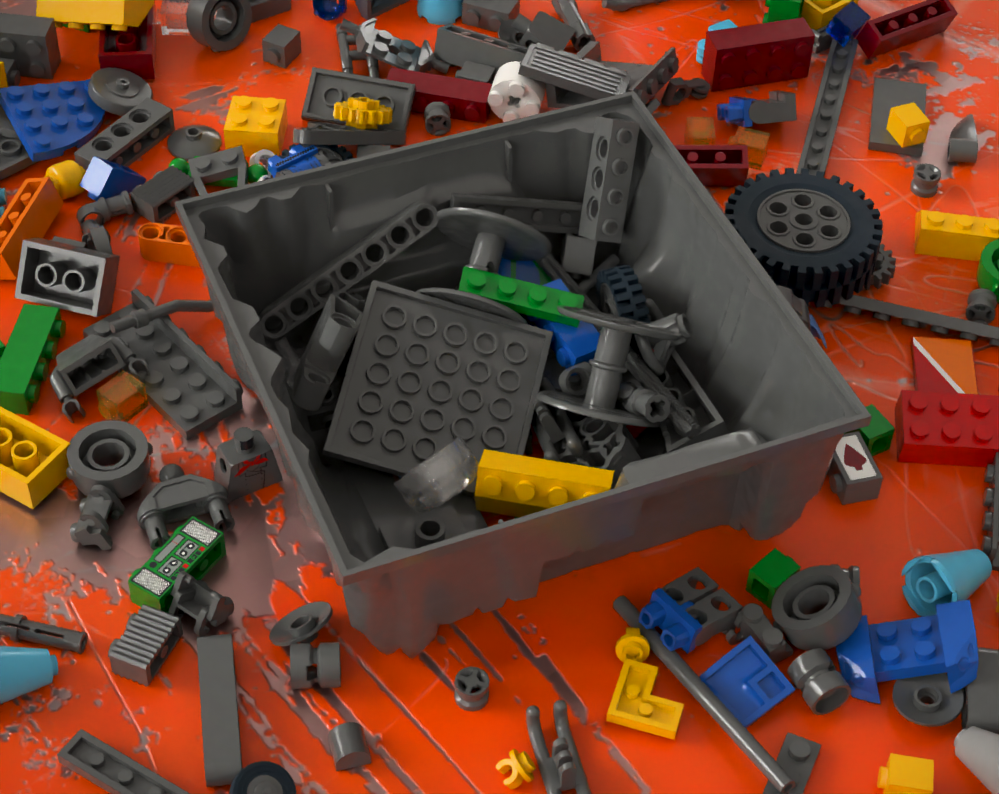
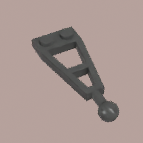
(219, 167)

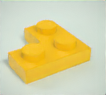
(637, 707)

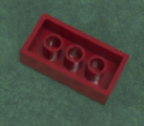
(131, 49)
(757, 54)

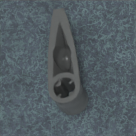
(963, 142)

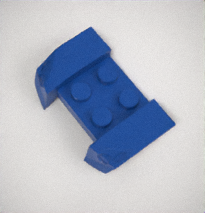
(911, 650)

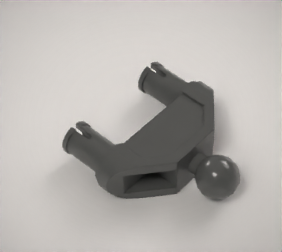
(180, 498)

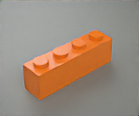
(26, 218)

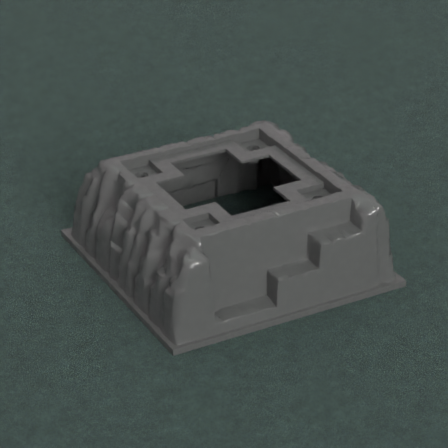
(446, 562)

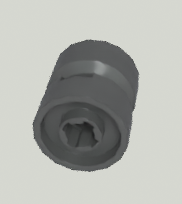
(328, 667)
(819, 681)

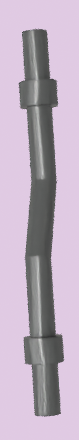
(141, 317)

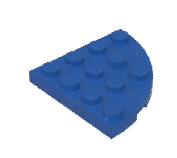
(52, 116)

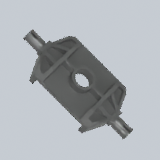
(392, 50)

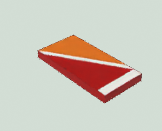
(943, 365)

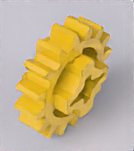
(362, 113)

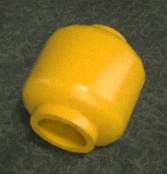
(66, 178)

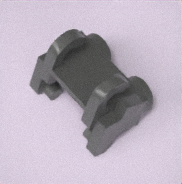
(94, 512)
(199, 602)
(755, 623)

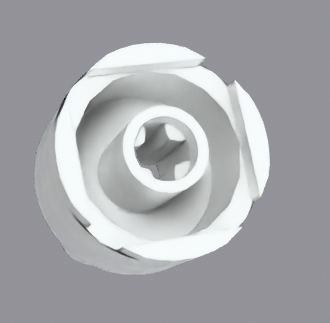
(515, 95)

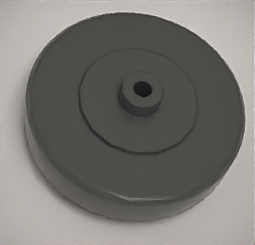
(118, 90)

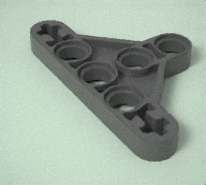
(332, 134)

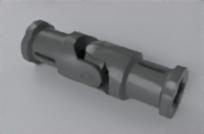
(643, 402)

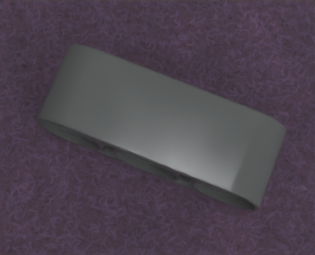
(982, 694)

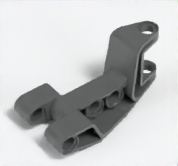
(327, 348)

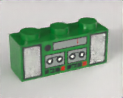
(191, 549)

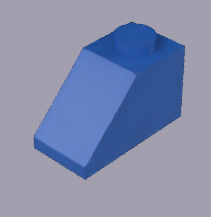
(109, 179)

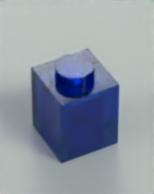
(847, 23)

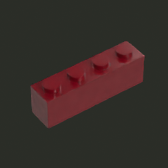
(905, 26)
(464, 97)
(717, 163)

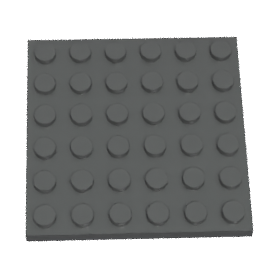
(431, 375)

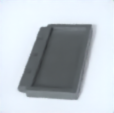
(573, 74)

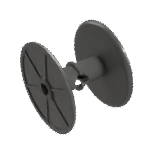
(490, 239)
(606, 367)

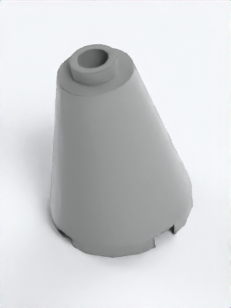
(980, 754)

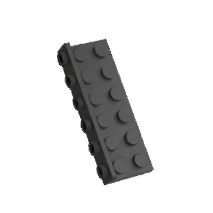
(183, 380)

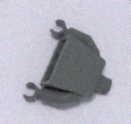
(88, 364)

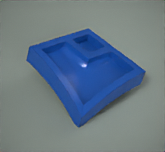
(747, 682)

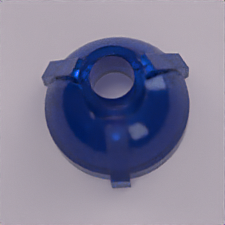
(329, 8)

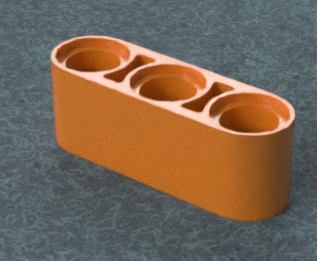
(166, 244)

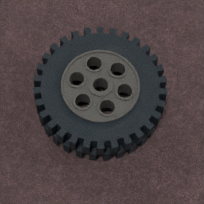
(808, 232)

